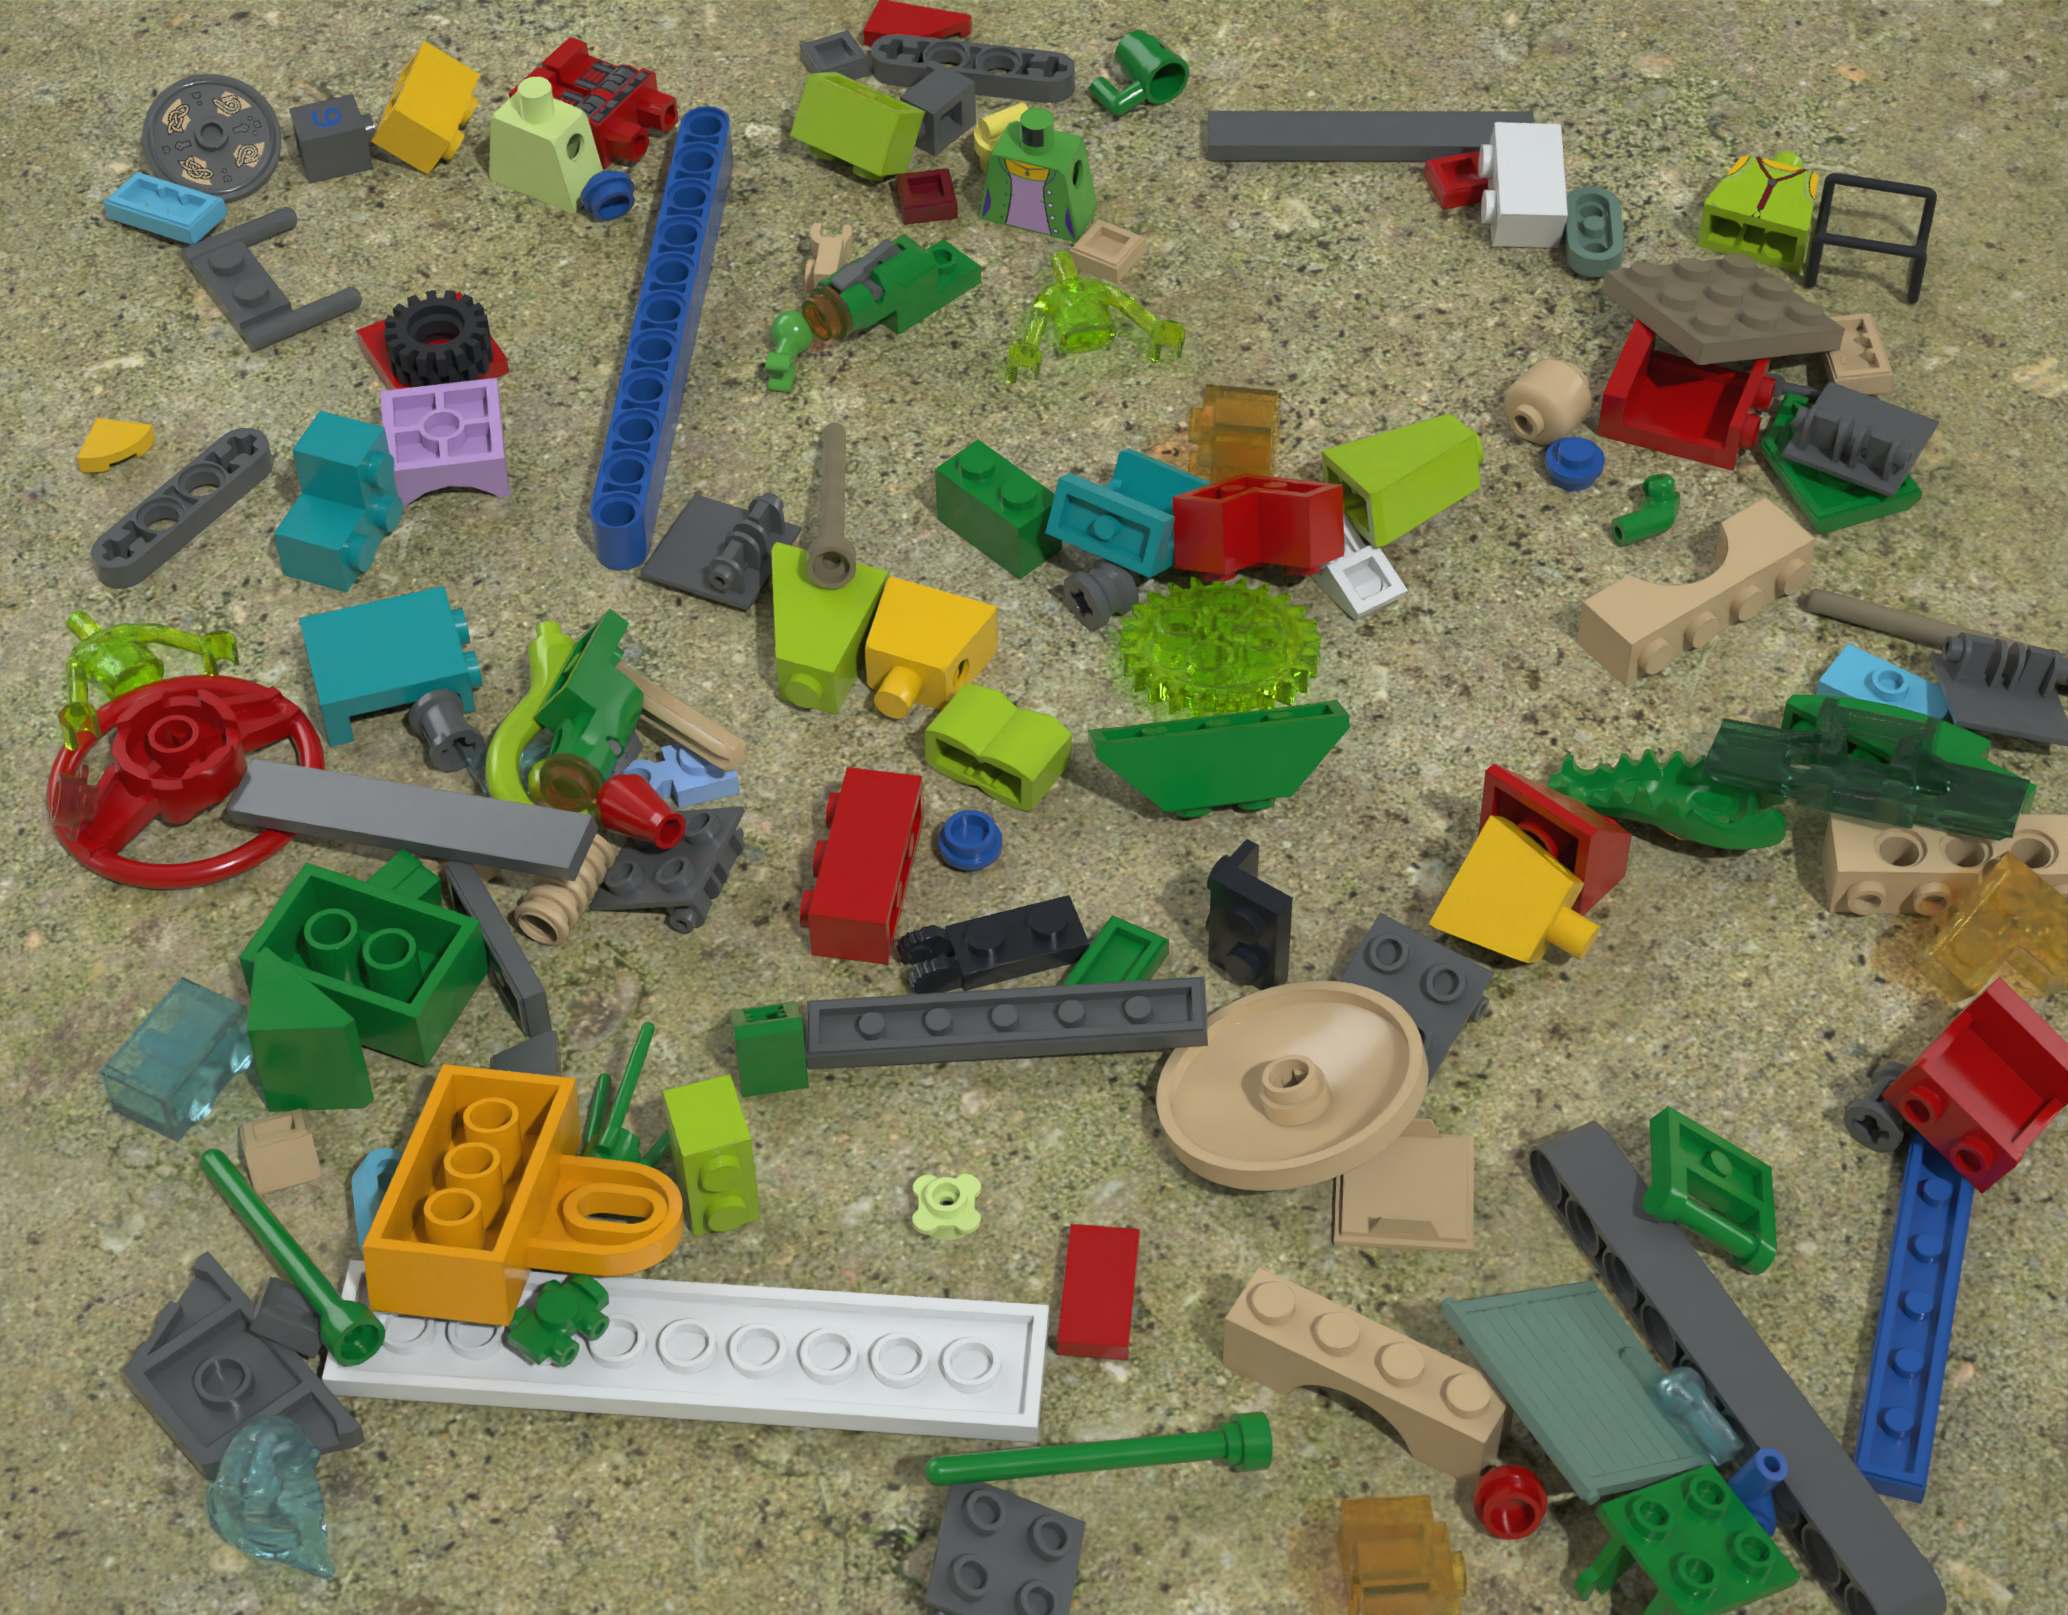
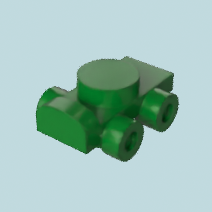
(557, 1317)

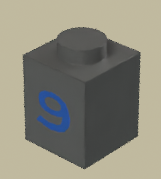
(333, 138)

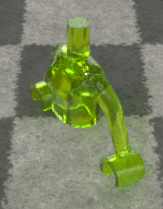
(1082, 319)
(120, 661)

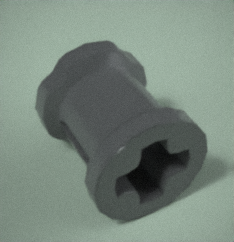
(442, 723)
(1874, 1112)

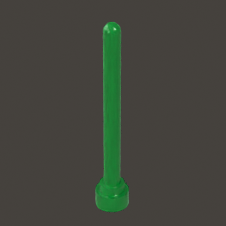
(347, 1327)
(1239, 1443)

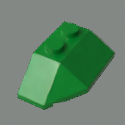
(1222, 757)

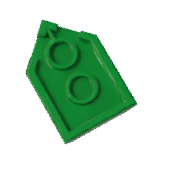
(1823, 498)

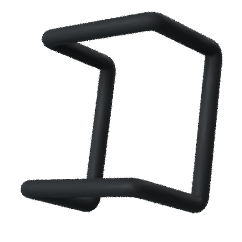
(1918, 252)

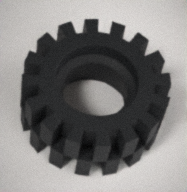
(438, 320)

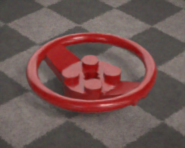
(173, 756)

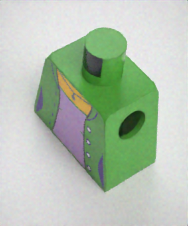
(1039, 179)

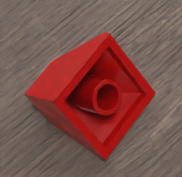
(1573, 833)

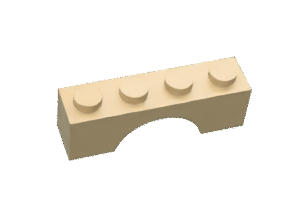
(1644, 625)
(1436, 1403)

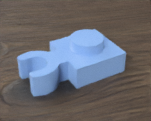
(685, 776)

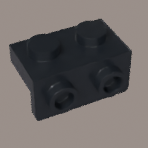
(1248, 921)

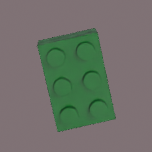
(377, 955)

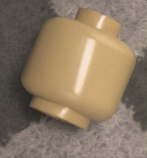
(1550, 399)

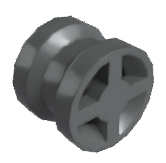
(1100, 593)

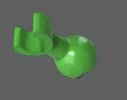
(791, 337)

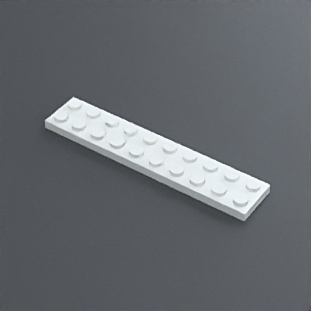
(735, 1359)

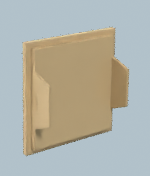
(1410, 1194)

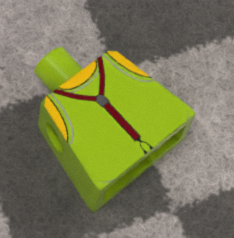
(1762, 211)

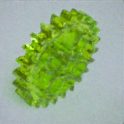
(1219, 648)

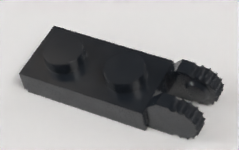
(994, 947)

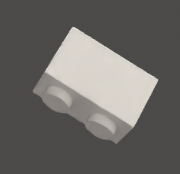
(1524, 184)

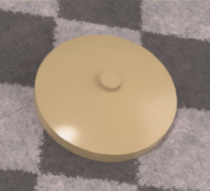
(1293, 1086)

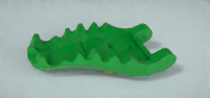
(1675, 800)

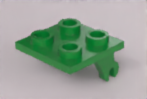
(1693, 1546)

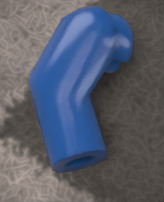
(1755, 1483)

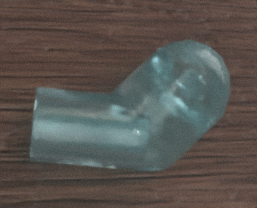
(1684, 1401)

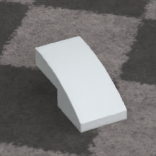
(1361, 578)

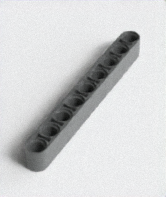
(1697, 1325)

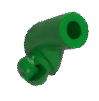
(1655, 515)

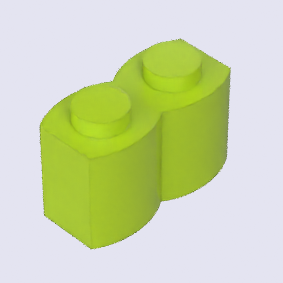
(998, 747)

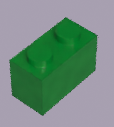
(996, 508)

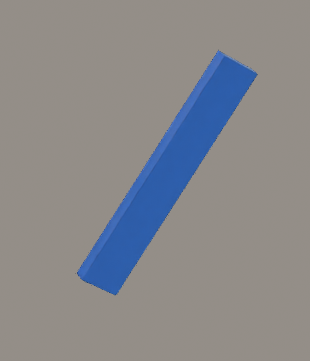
(1914, 1325)

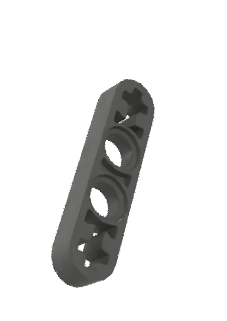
(1049, 76)
(133, 552)

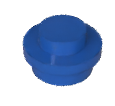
(608, 195)
(1574, 463)
(970, 840)

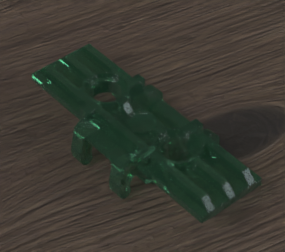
(1970, 797)

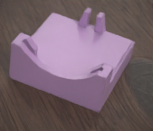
(446, 438)

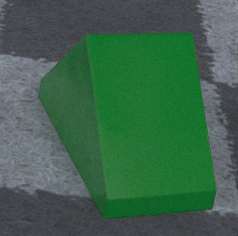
(770, 1048)

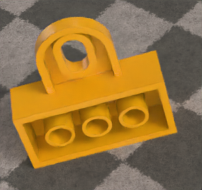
(499, 1192)

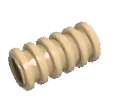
(555, 903)

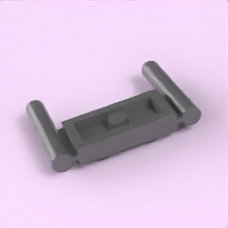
(247, 291)

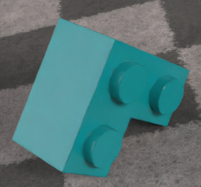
(344, 502)

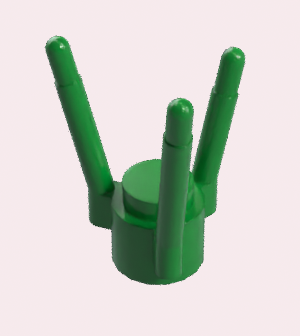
(613, 1140)

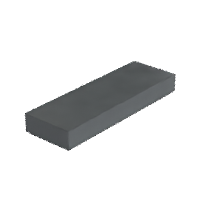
(505, 957)

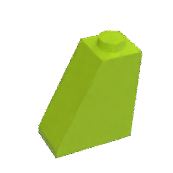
(1404, 475)
(820, 629)

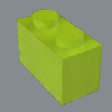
(856, 125)
(712, 1155)

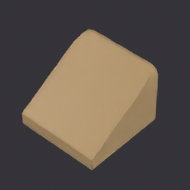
(280, 1151)

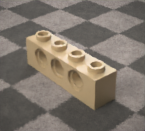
(1925, 868)

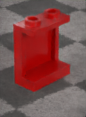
(1683, 406)
(1986, 1085)

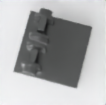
(1859, 439)
(722, 549)
(2003, 688)
(677, 877)
(1425, 979)
(1002, 1555)

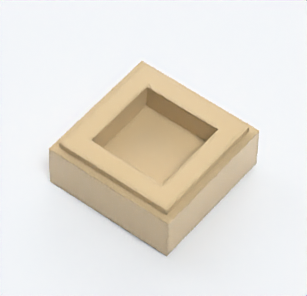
(1107, 251)

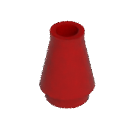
(636, 810)

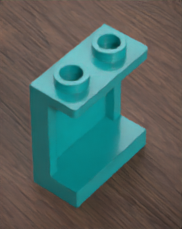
(1126, 518)
(387, 656)

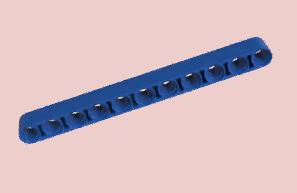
(662, 341)

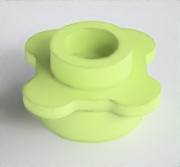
(948, 1221)

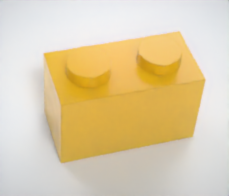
(427, 109)

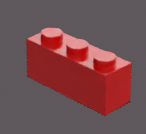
(864, 865)

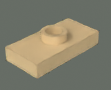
(1861, 359)

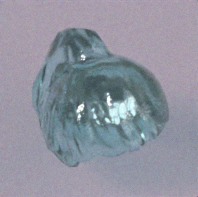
(270, 1497)

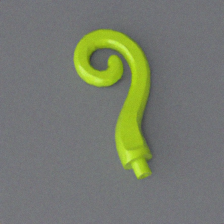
(519, 727)

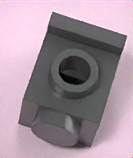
(947, 104)

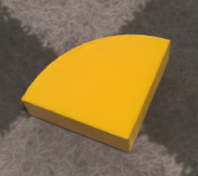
(112, 442)

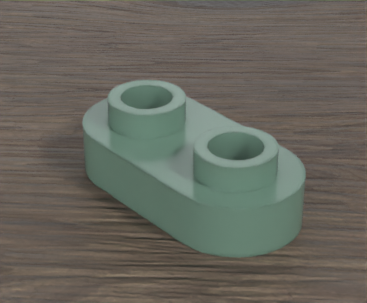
(1593, 231)

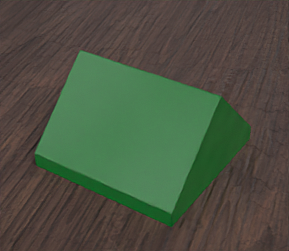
(303, 1042)

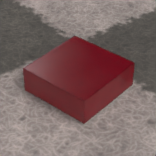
(926, 196)

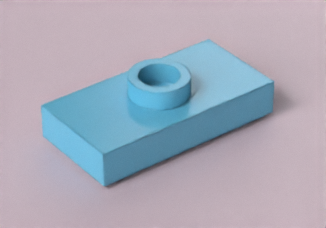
(165, 208)
(1873, 679)

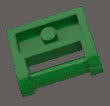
(1725, 1177)

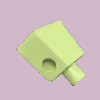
(542, 146)

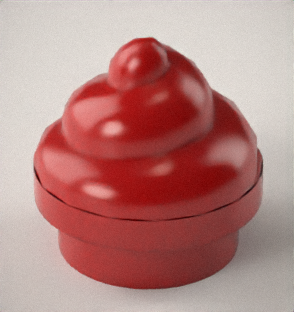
(1510, 1501)

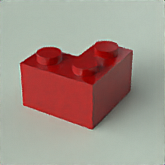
(1257, 524)

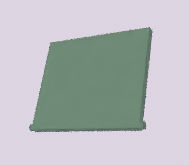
(1578, 1385)

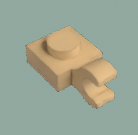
(829, 252)

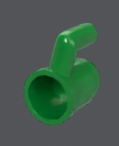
(1150, 67)

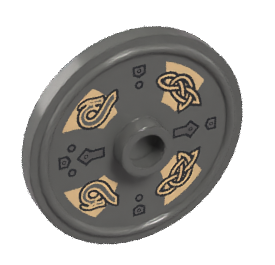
(212, 136)

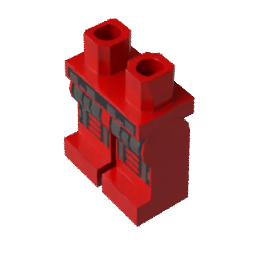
(615, 98)

